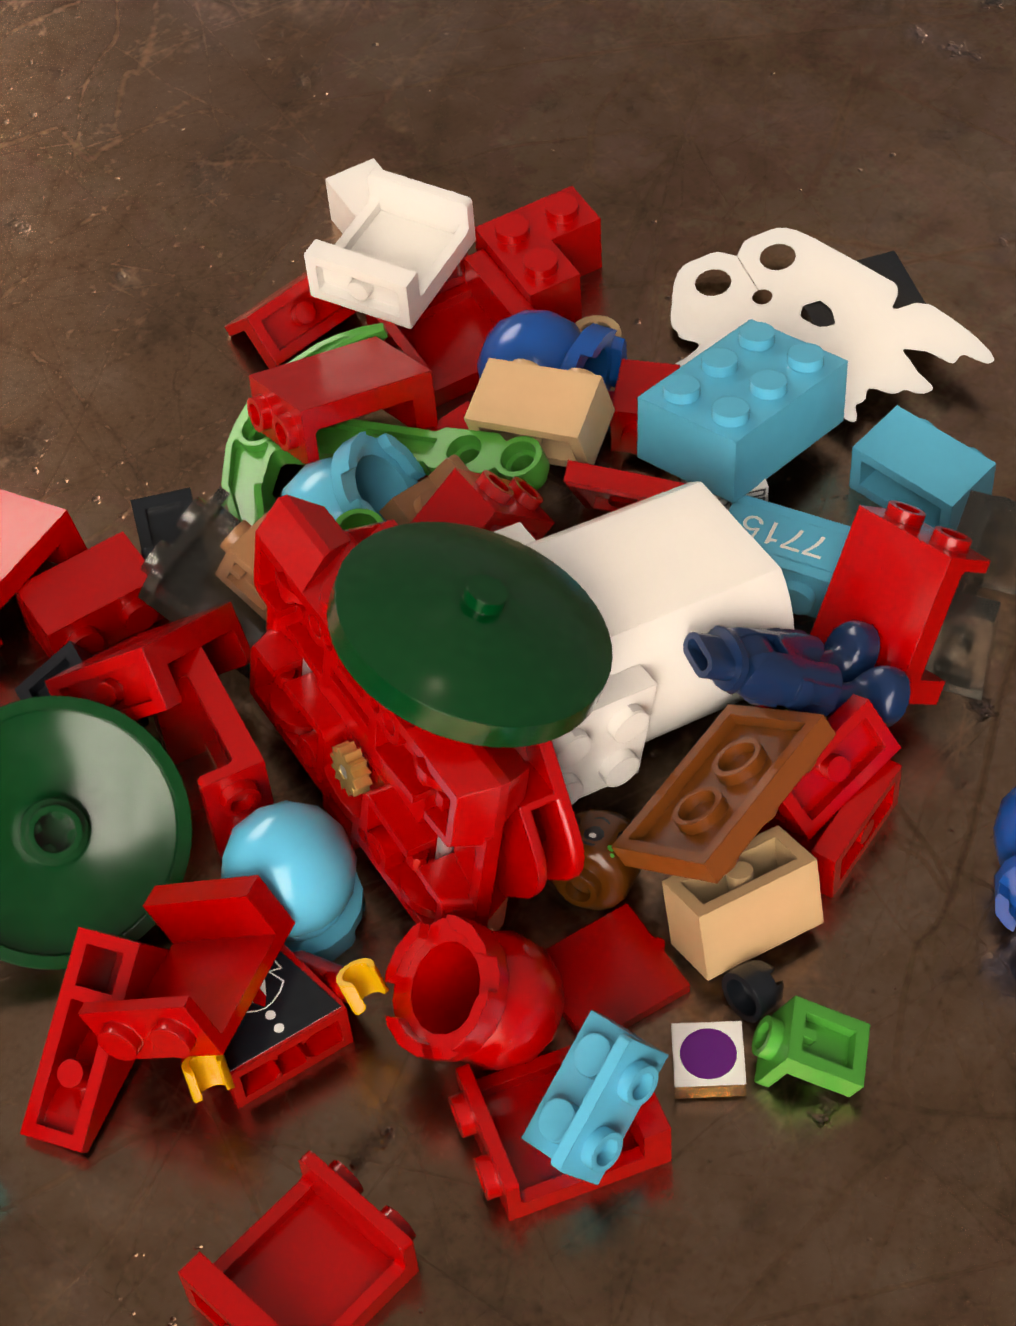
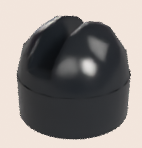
(752, 990)

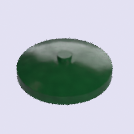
(469, 634)
(84, 826)

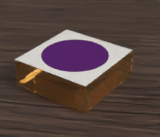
(708, 1059)

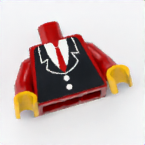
(288, 1026)

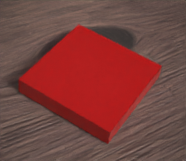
(611, 488)

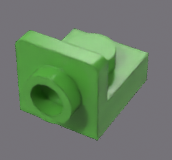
(812, 1046)

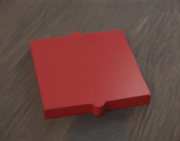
(616, 967)

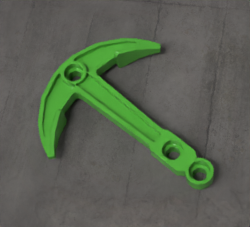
(255, 460)

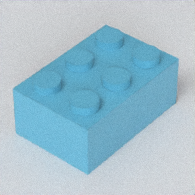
(741, 409)

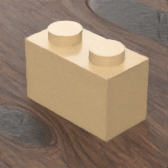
(555, 406)
(752, 908)

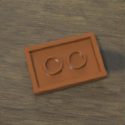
(723, 792)

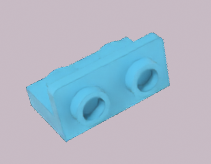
(595, 1098)

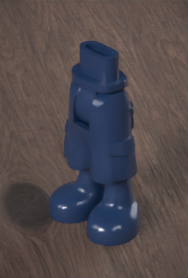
(798, 669)

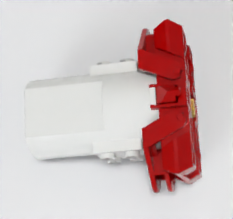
(477, 823)

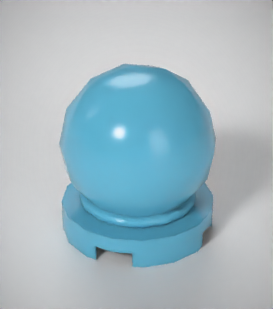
(358, 476)
(308, 869)

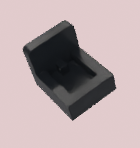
(158, 516)

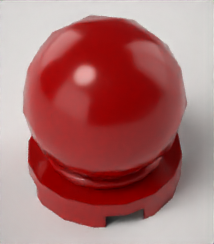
(473, 994)

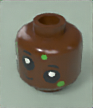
(604, 877)

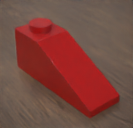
(75, 1075)

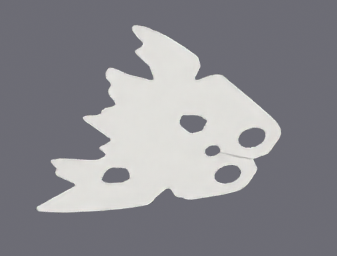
(861, 300)

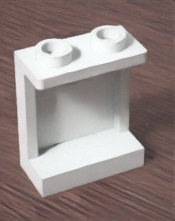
(394, 249)

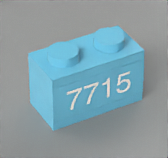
(799, 543)

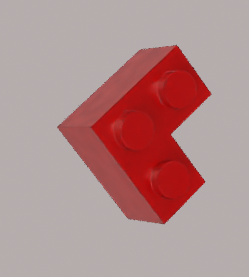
(546, 249)

